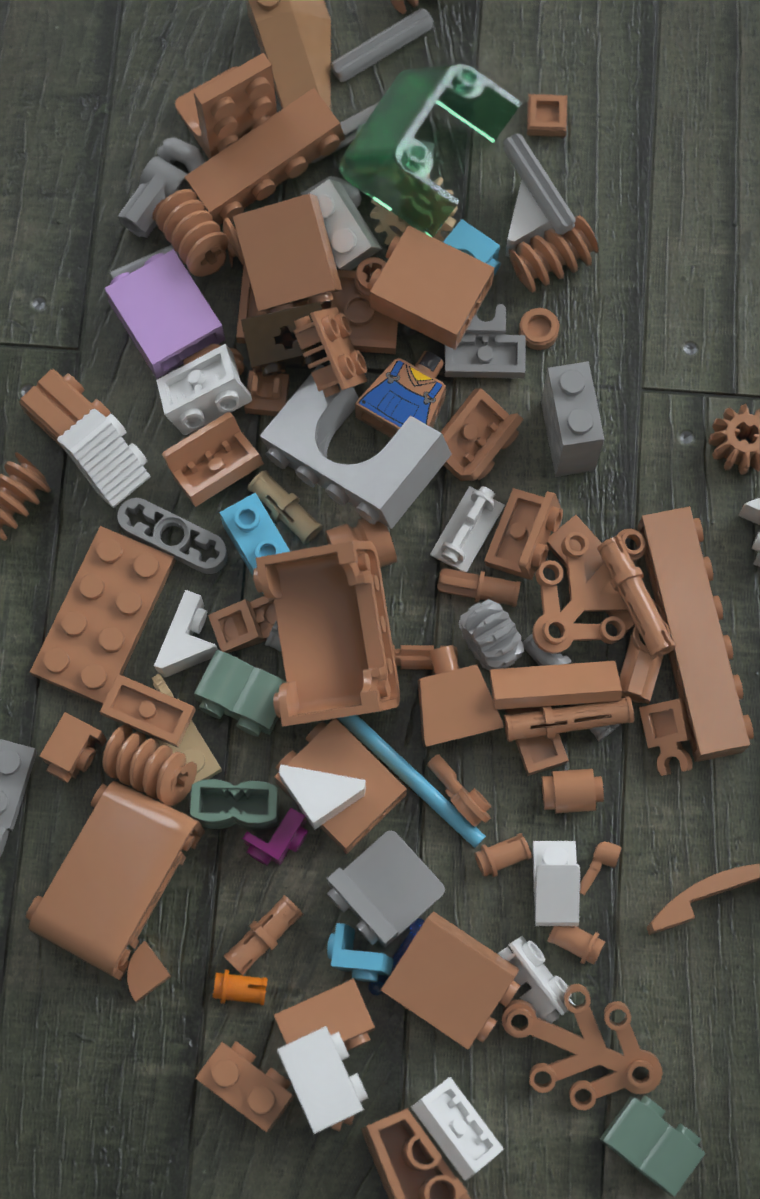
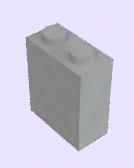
(572, 419)

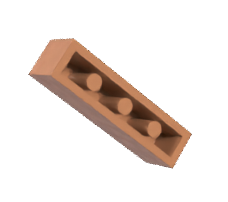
(266, 157)

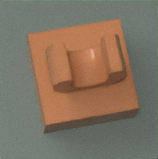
(267, 393)

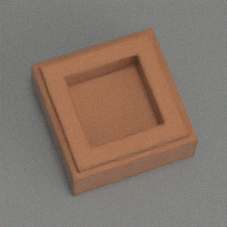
(547, 115)

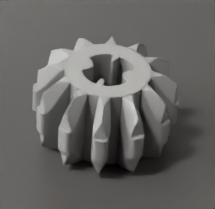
(491, 635)

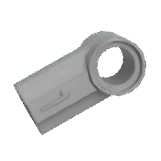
(156, 183)

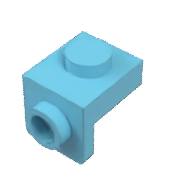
(363, 965)

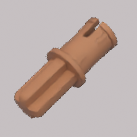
(478, 586)

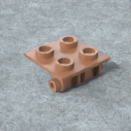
(333, 331)

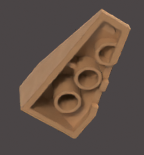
(296, 43)

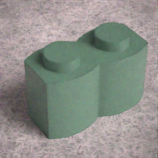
(239, 692)
(248, 804)
(653, 1145)

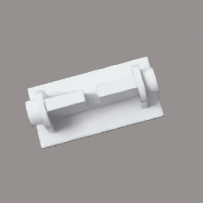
(468, 528)
(546, 990)

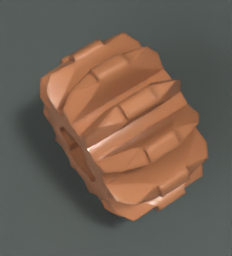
(726, 441)

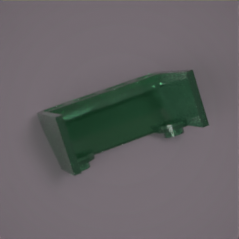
(394, 165)

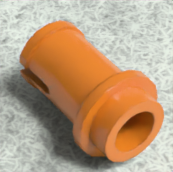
(239, 988)

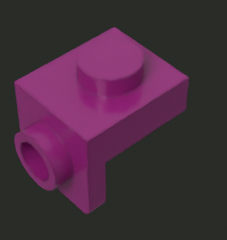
(287, 837)

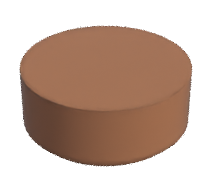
(539, 328)

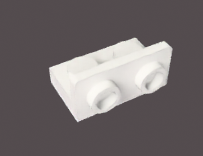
(202, 390)
(457, 1128)

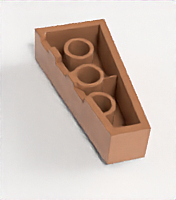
(409, 1160)

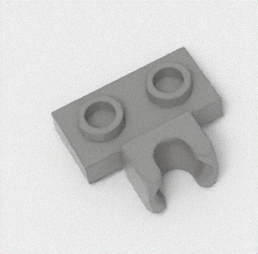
(487, 351)

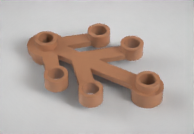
(583, 597)
(587, 1050)

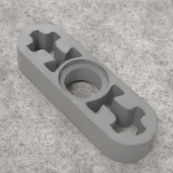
(151, 513)

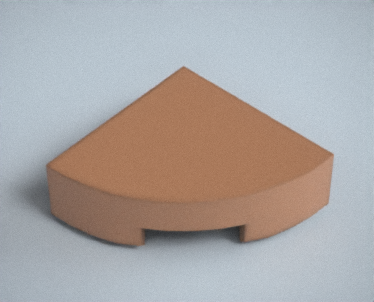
(145, 972)

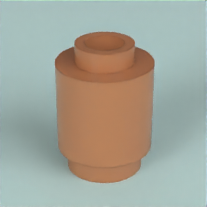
(572, 791)

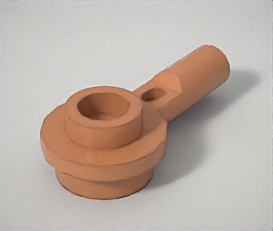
(470, 804)

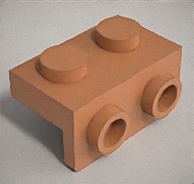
(477, 435)
(211, 459)
(523, 533)

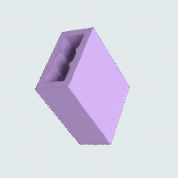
(164, 312)

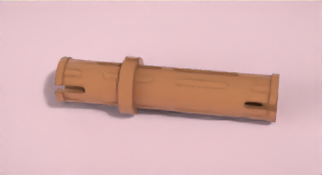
(629, 583)
(565, 719)

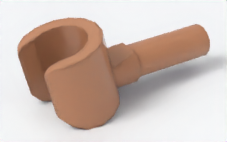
(606, 854)

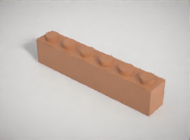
(701, 652)

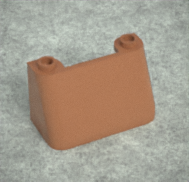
(330, 631)
(113, 877)

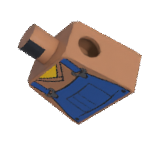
(403, 392)

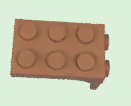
(229, 105)

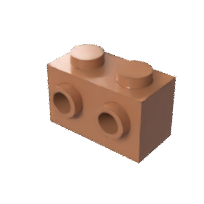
(245, 1087)

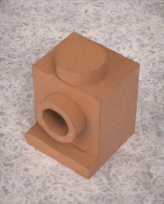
(71, 748)

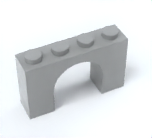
(377, 487)

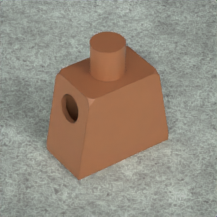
(454, 701)

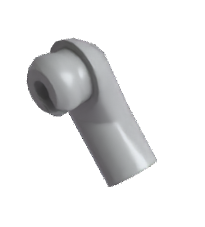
(176, 149)

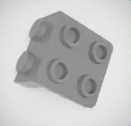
(385, 889)

